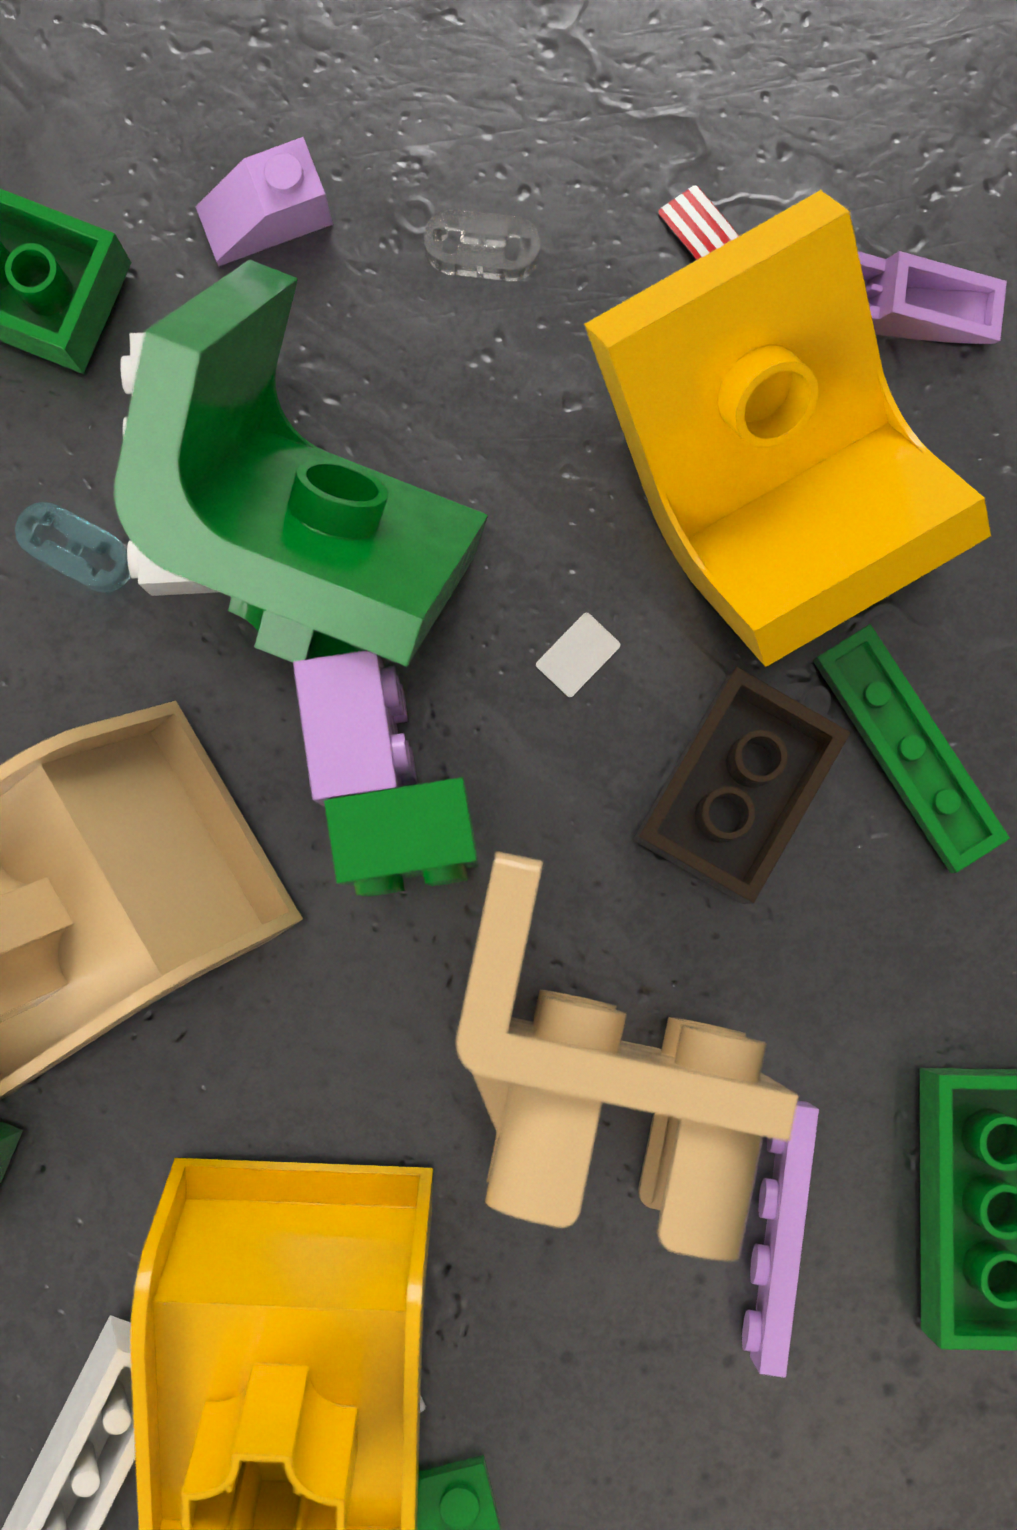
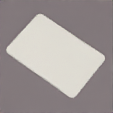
(578, 654)

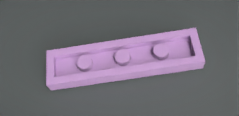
(777, 1262)

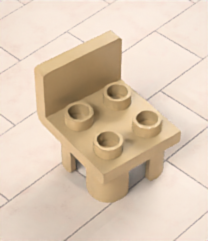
(555, 1072)

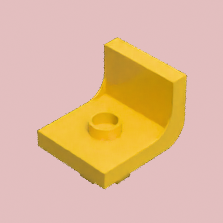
(775, 433)
(281, 1347)

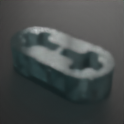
(67, 559)

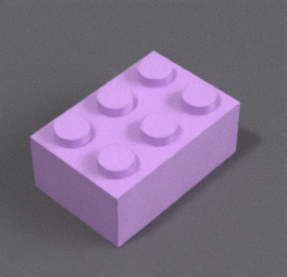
(351, 725)

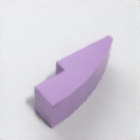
(932, 300)

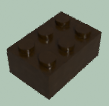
(742, 786)

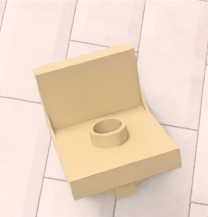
(118, 882)

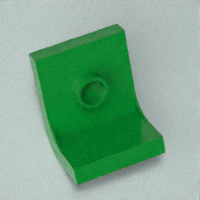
(250, 508)

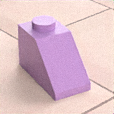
(264, 203)

